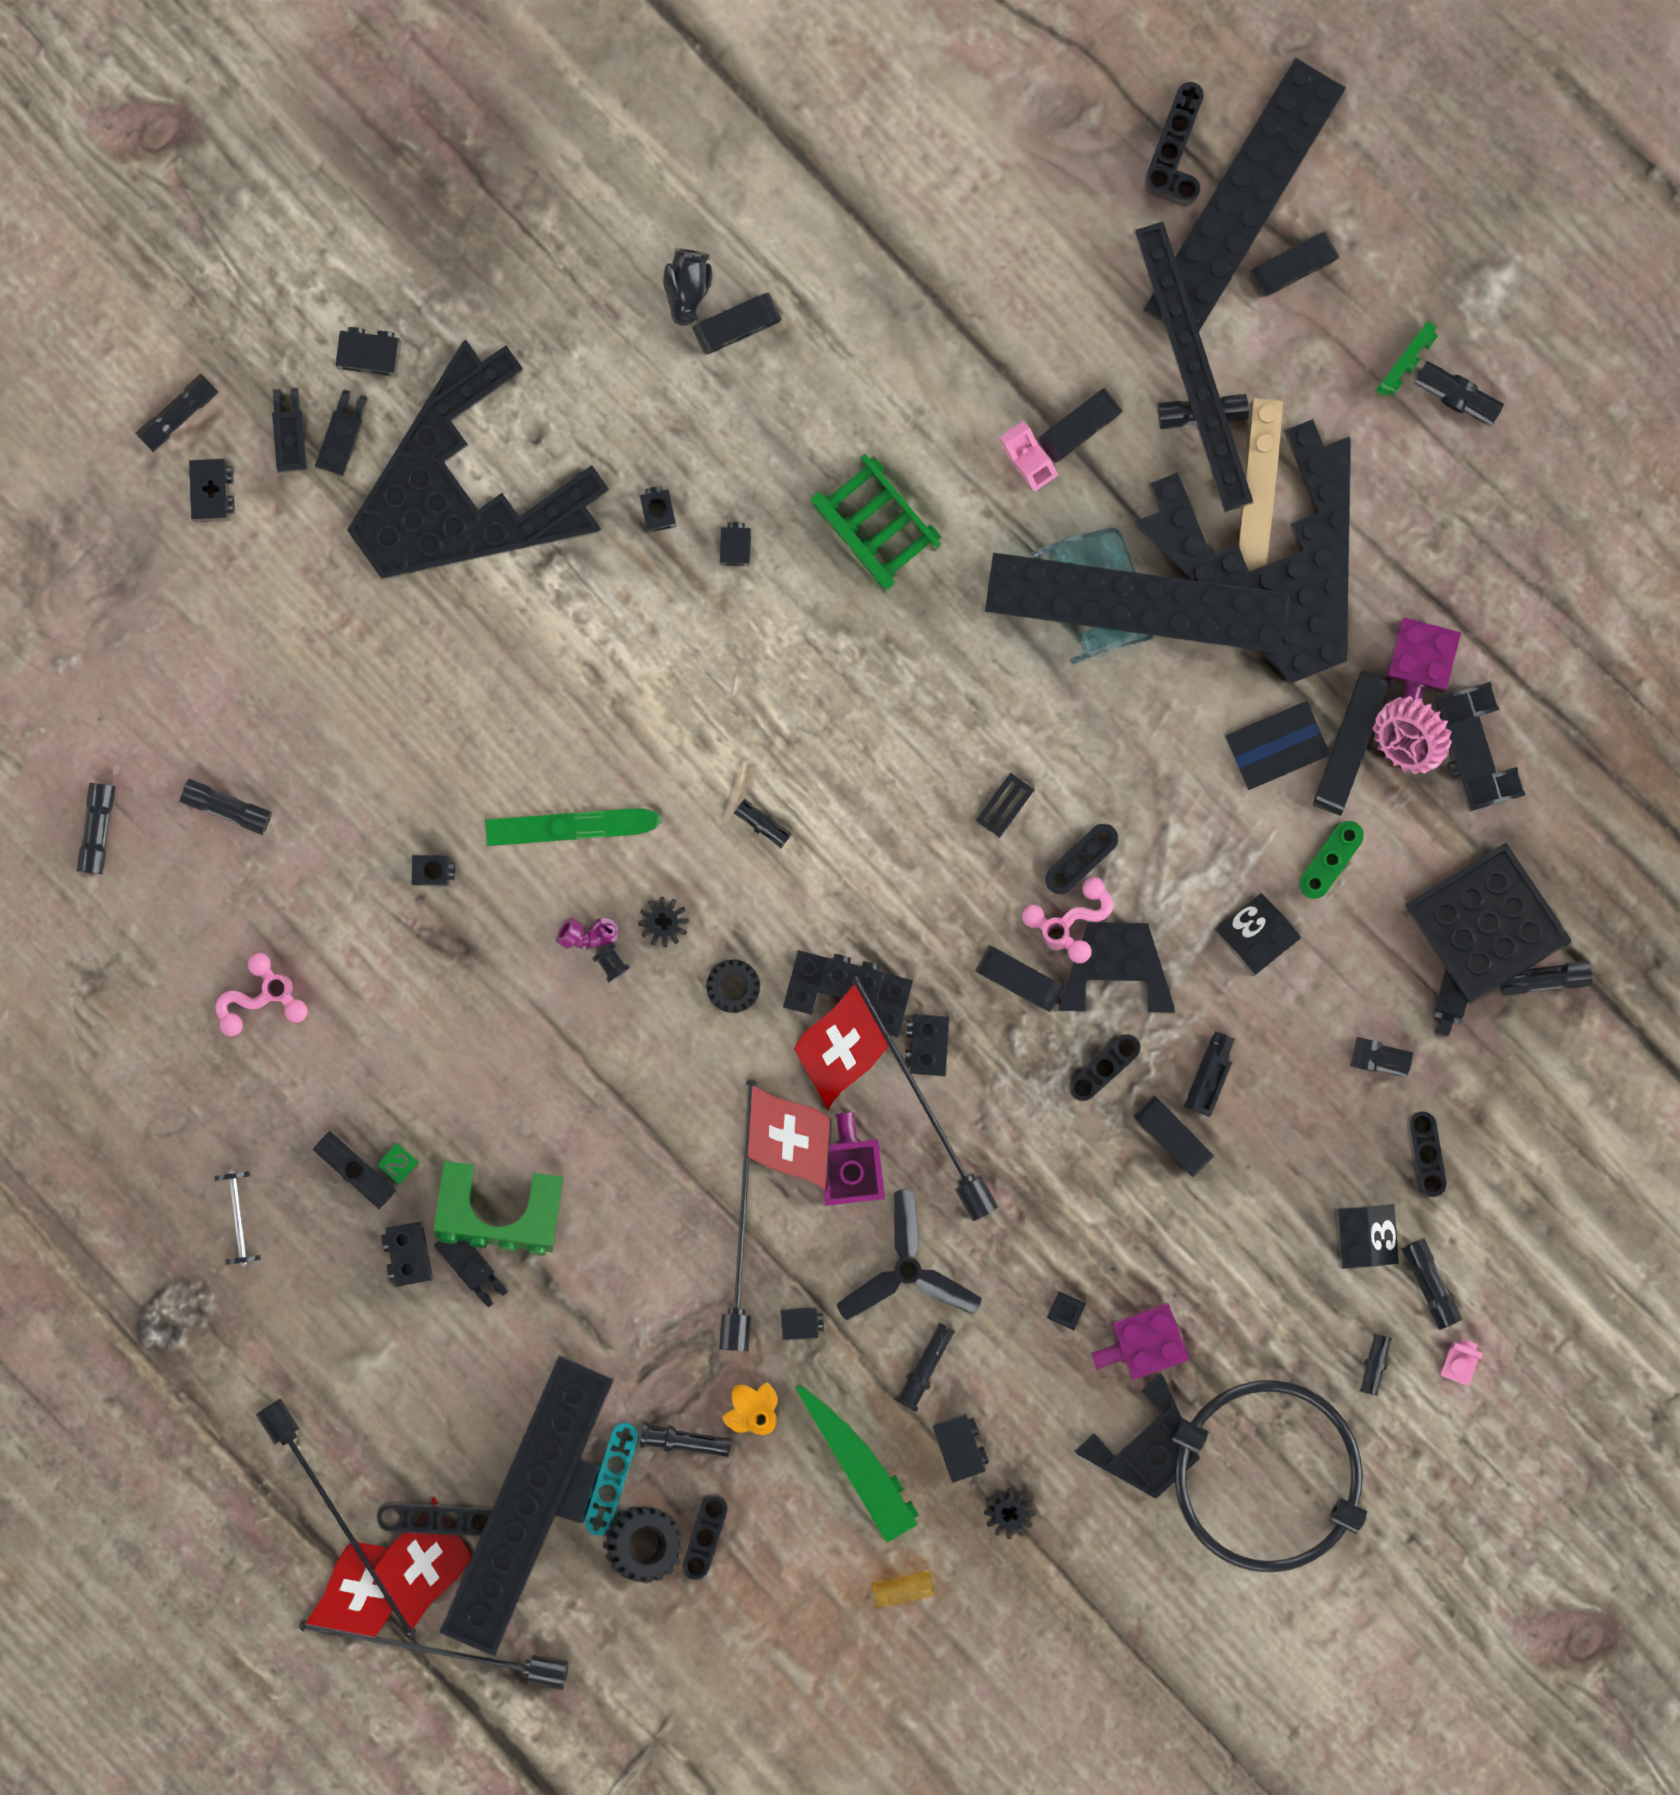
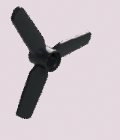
(888, 1282)

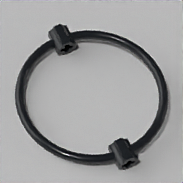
(1192, 1437)

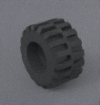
(668, 1544)

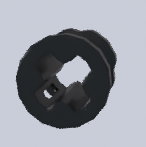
(620, 967)

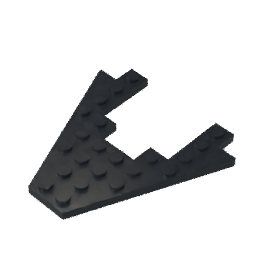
(420, 511)
(1313, 578)

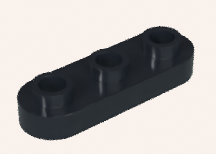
(1091, 849)

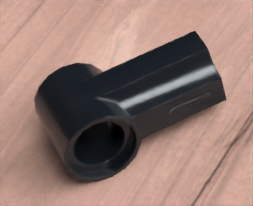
(1374, 1056)

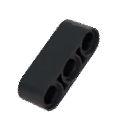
(1295, 264)
(736, 323)
(1080, 425)
(1019, 978)
(1118, 1062)
(1173, 1136)
(1436, 1165)
(699, 1550)

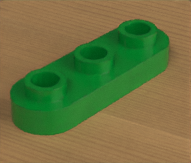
(1408, 360)
(1321, 869)

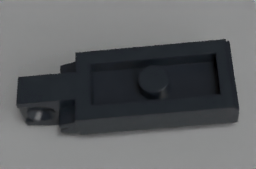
(1449, 1005)
(1210, 1075)

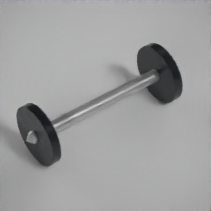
(232, 1175)

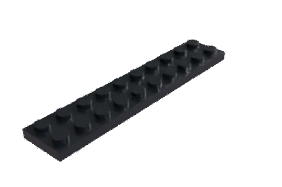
(1252, 186)
(1136, 603)
(526, 1505)

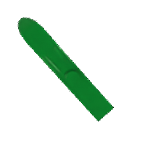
(570, 826)

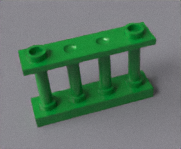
(867, 549)

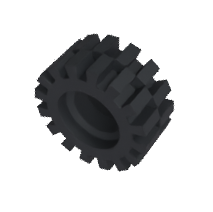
(715, 992)

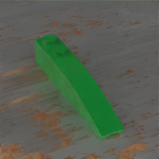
(866, 1473)

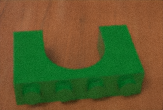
(532, 1231)

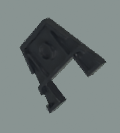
(1118, 954)
(1151, 1456)

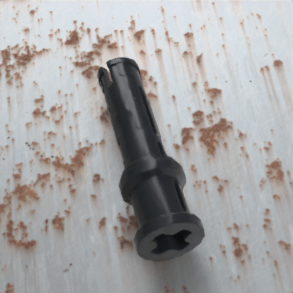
(918, 1381)
(671, 1439)

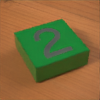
(398, 1163)

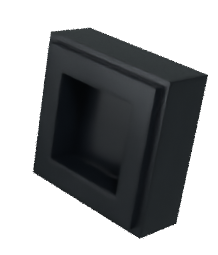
(1066, 1310)

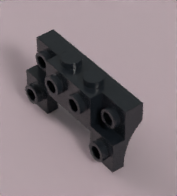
(1470, 751)
(833, 977)

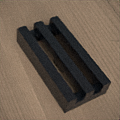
(990, 825)

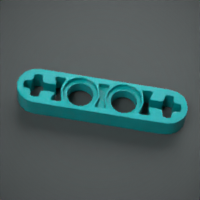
(607, 1477)

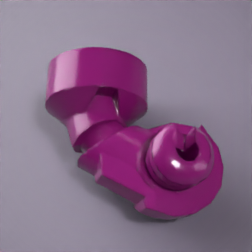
(600, 933)

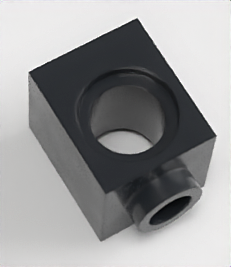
(661, 522)
(735, 545)
(419, 866)
(801, 1323)

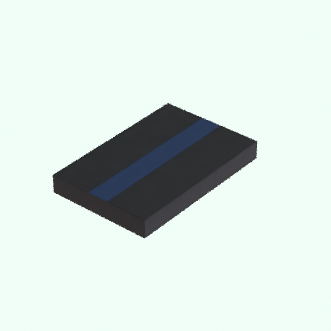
(1277, 745)

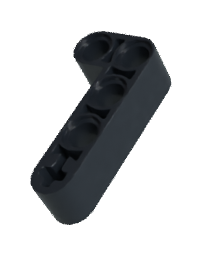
(1178, 141)

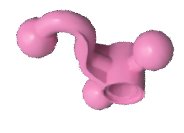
(1078, 951)
(259, 965)

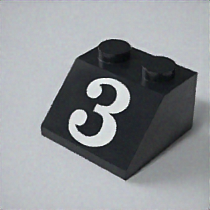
(1258, 934)
(1366, 1236)

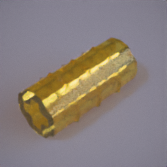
(903, 1589)

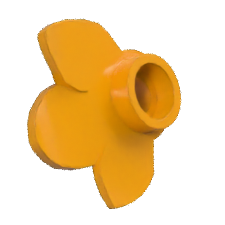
(749, 1407)

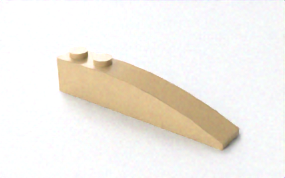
(1261, 478)

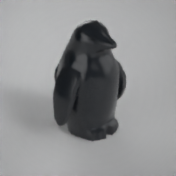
(686, 284)

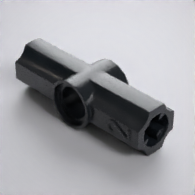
(1459, 393)
(339, 1156)

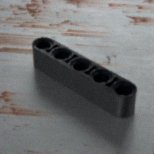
(1351, 742)
(435, 1512)

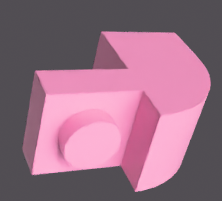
(1028, 456)

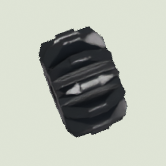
(656, 929)
(1011, 1523)

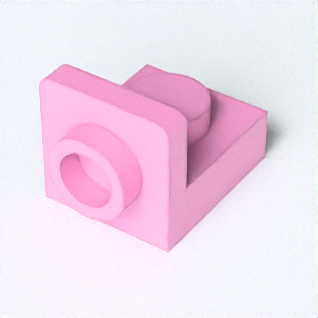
(1461, 1362)

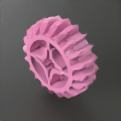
(1412, 735)

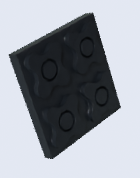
(1488, 923)

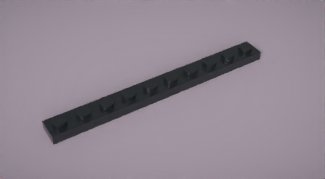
(1193, 366)

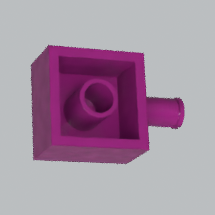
(1422, 657)
(853, 1167)
(1144, 1342)

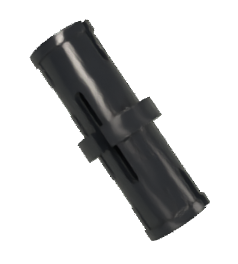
(762, 823)
(1375, 1364)

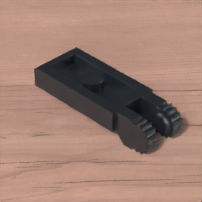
(289, 434)
(341, 436)
(471, 1268)

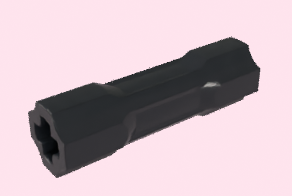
(192, 398)
(1179, 413)
(225, 806)
(92, 851)
(1552, 977)
(1429, 1279)

